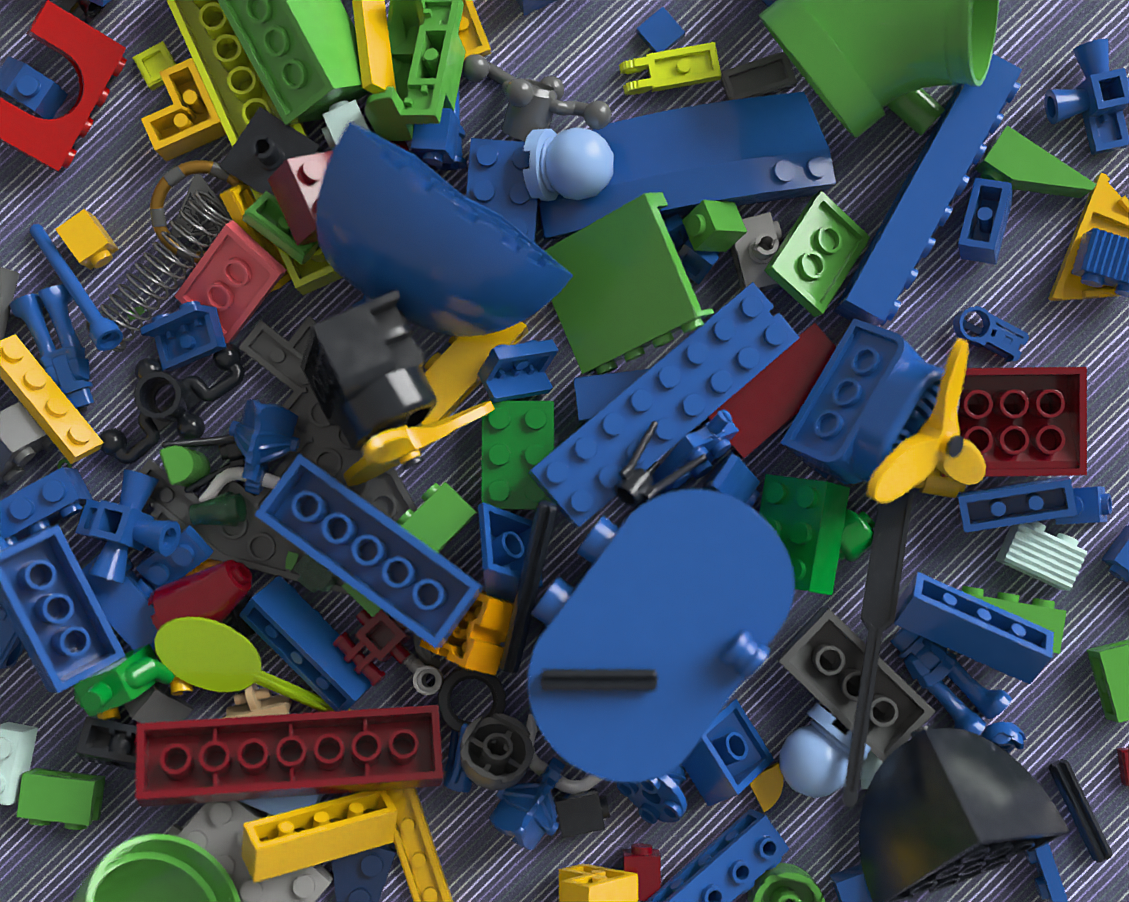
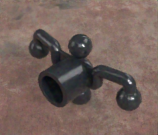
(187, 394)

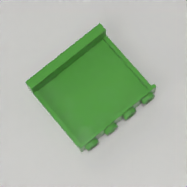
(623, 286)

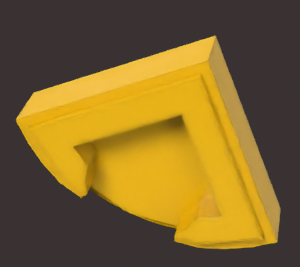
(768, 786)

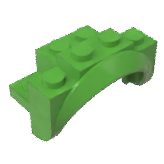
(425, 67)

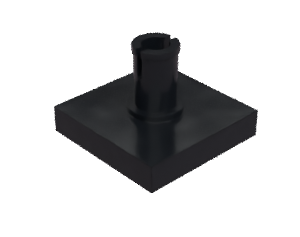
(263, 149)

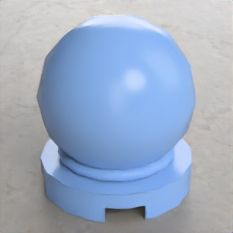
(568, 164)
(816, 755)

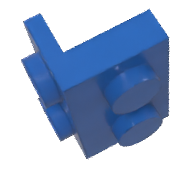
(186, 334)
(518, 370)

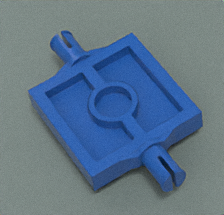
(711, 441)

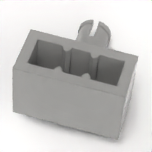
(755, 251)

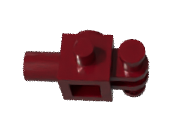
(382, 637)

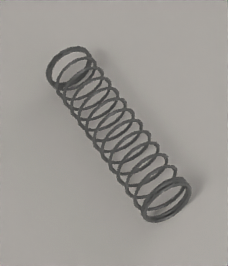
(205, 211)

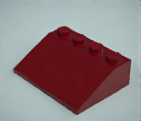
(1026, 419)

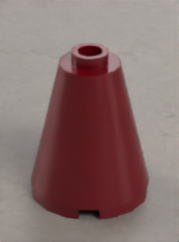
(202, 594)

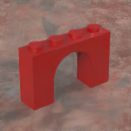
(94, 61)

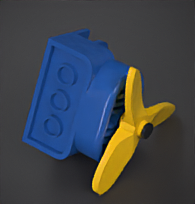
(885, 416)

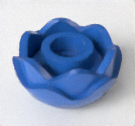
(1005, 735)

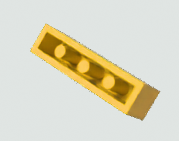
(456, 370)

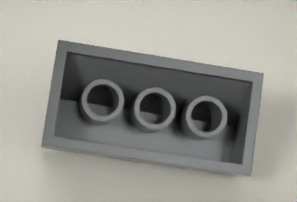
(829, 665)

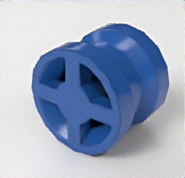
(744, 654)

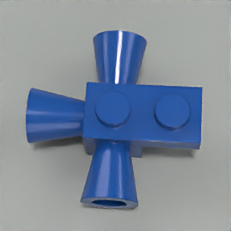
(1098, 98)
(126, 527)

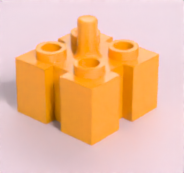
(478, 635)

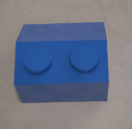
(503, 550)
(727, 756)

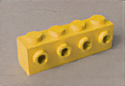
(317, 833)

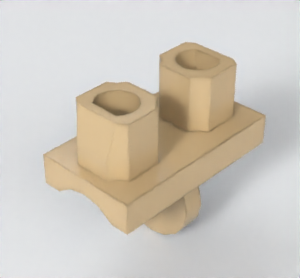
(258, 703)

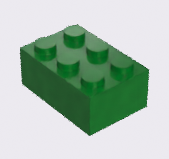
(512, 443)
(810, 525)

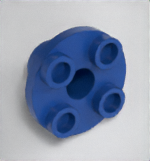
(658, 797)

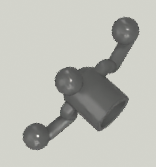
(533, 102)

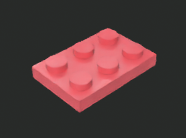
(233, 278)

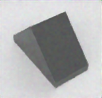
(158, 706)

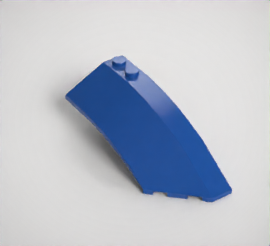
(708, 151)

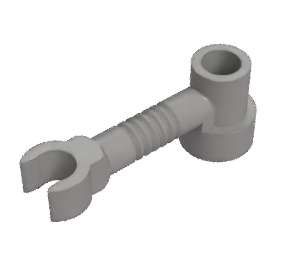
(420, 673)

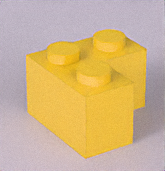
(191, 117)
(597, 884)

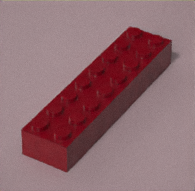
(287, 755)

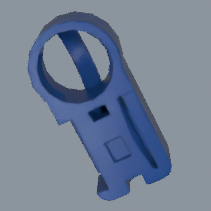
(995, 335)

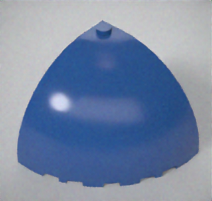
(405, 229)

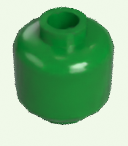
(856, 535)

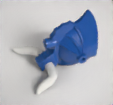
(262, 437)
(529, 808)

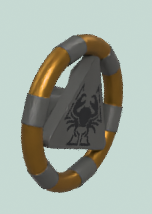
(169, 180)

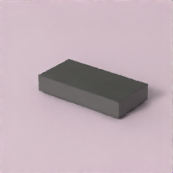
(759, 77)

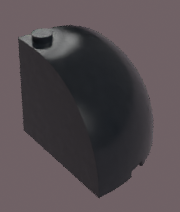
(947, 813)

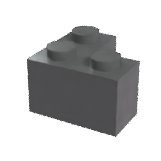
(19, 442)

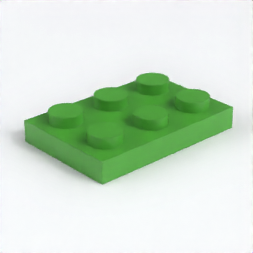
(817, 254)

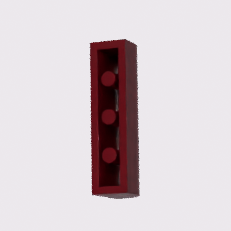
(777, 391)

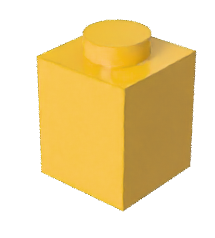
(87, 240)

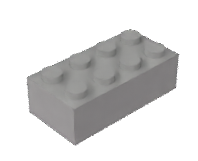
(220, 831)

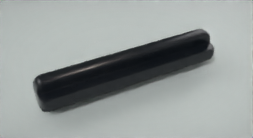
(598, 680)
(1080, 810)

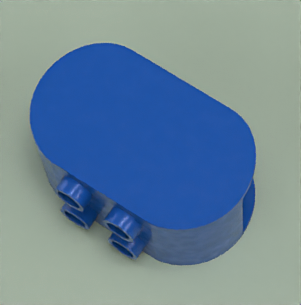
(664, 598)

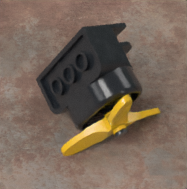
(375, 387)

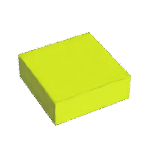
(152, 62)

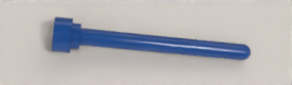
(103, 332)

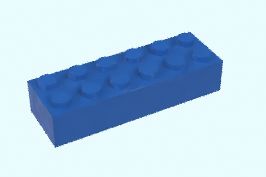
(369, 551)

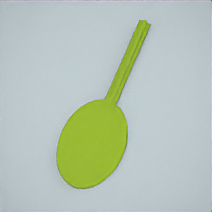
(221, 660)

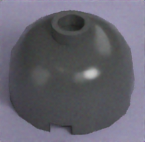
(496, 752)

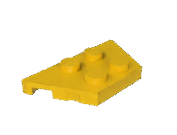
(1104, 211)

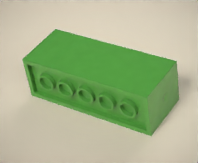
(300, 53)

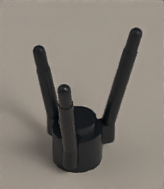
(227, 448)
(637, 483)

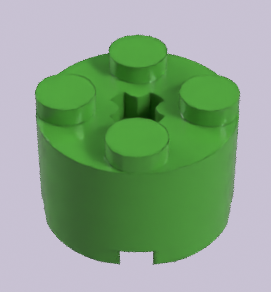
(785, 883)

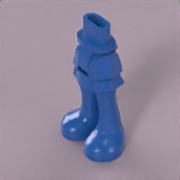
(64, 365)
(932, 663)

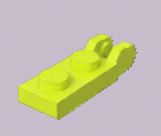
(673, 68)

